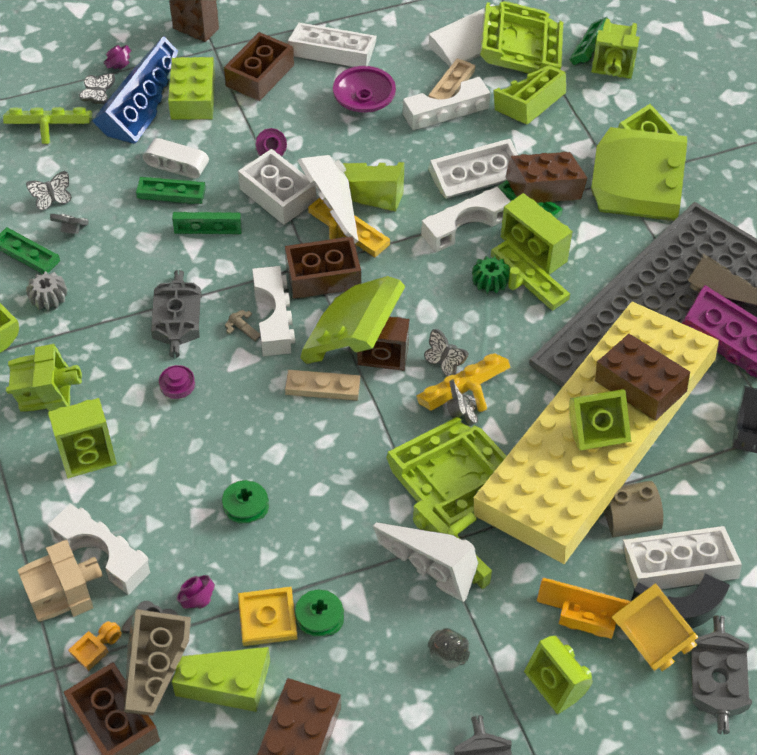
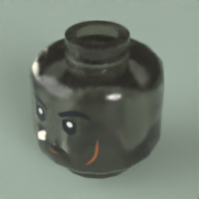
(449, 648)

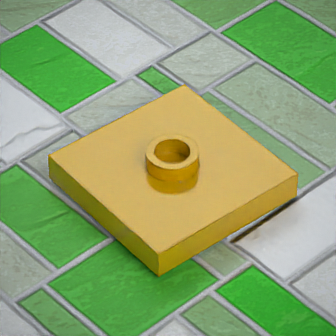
(267, 616)

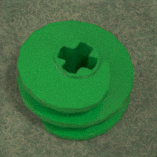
(245, 502)
(319, 624)

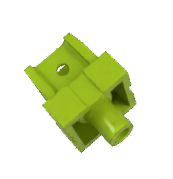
(616, 50)
(42, 380)

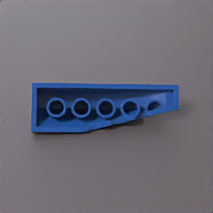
(136, 99)

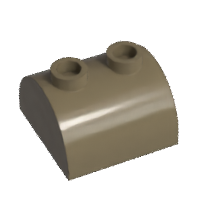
(634, 509)

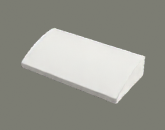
(459, 39)
(332, 45)
(472, 168)
(682, 558)

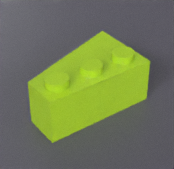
(531, 96)
(376, 185)
(223, 677)

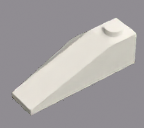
(334, 189)
(438, 554)

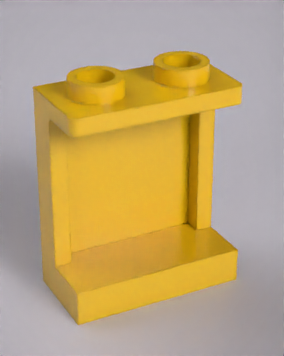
(656, 628)

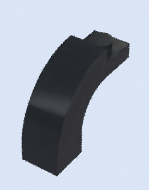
(746, 421)
(699, 605)

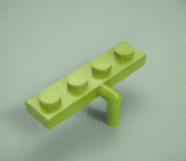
(44, 118)
(527, 273)
(427, 520)

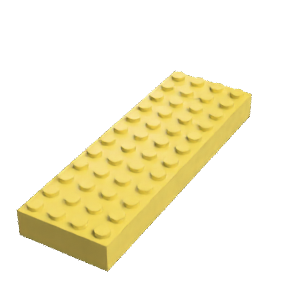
(550, 488)

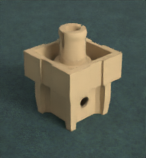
(58, 582)

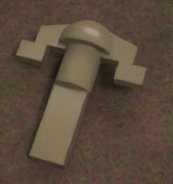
(235, 319)

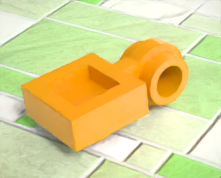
(91, 649)

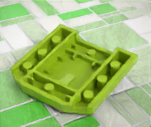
(520, 38)
(639, 173)
(354, 318)
(446, 467)

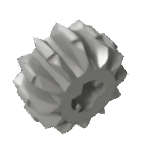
(46, 290)

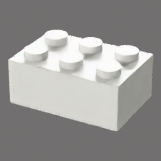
(277, 186)

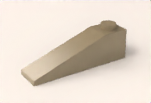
(720, 279)
(152, 657)

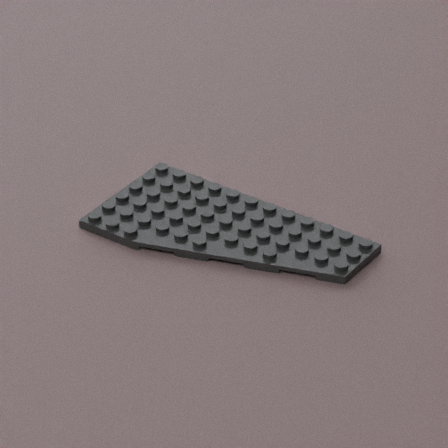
(654, 281)

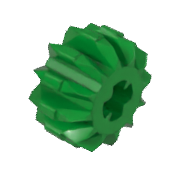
(490, 274)

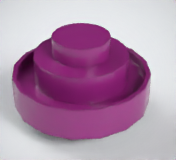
(117, 57)
(270, 139)
(177, 382)
(196, 592)

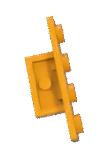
(582, 607)

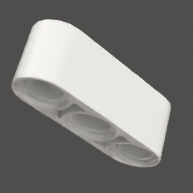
(176, 158)

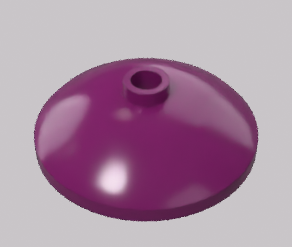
(364, 89)

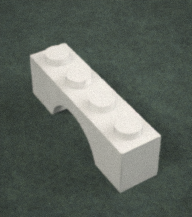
(425, 111)
(485, 208)
(274, 331)
(125, 566)

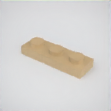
(451, 81)
(322, 385)

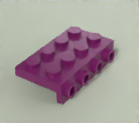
(728, 324)

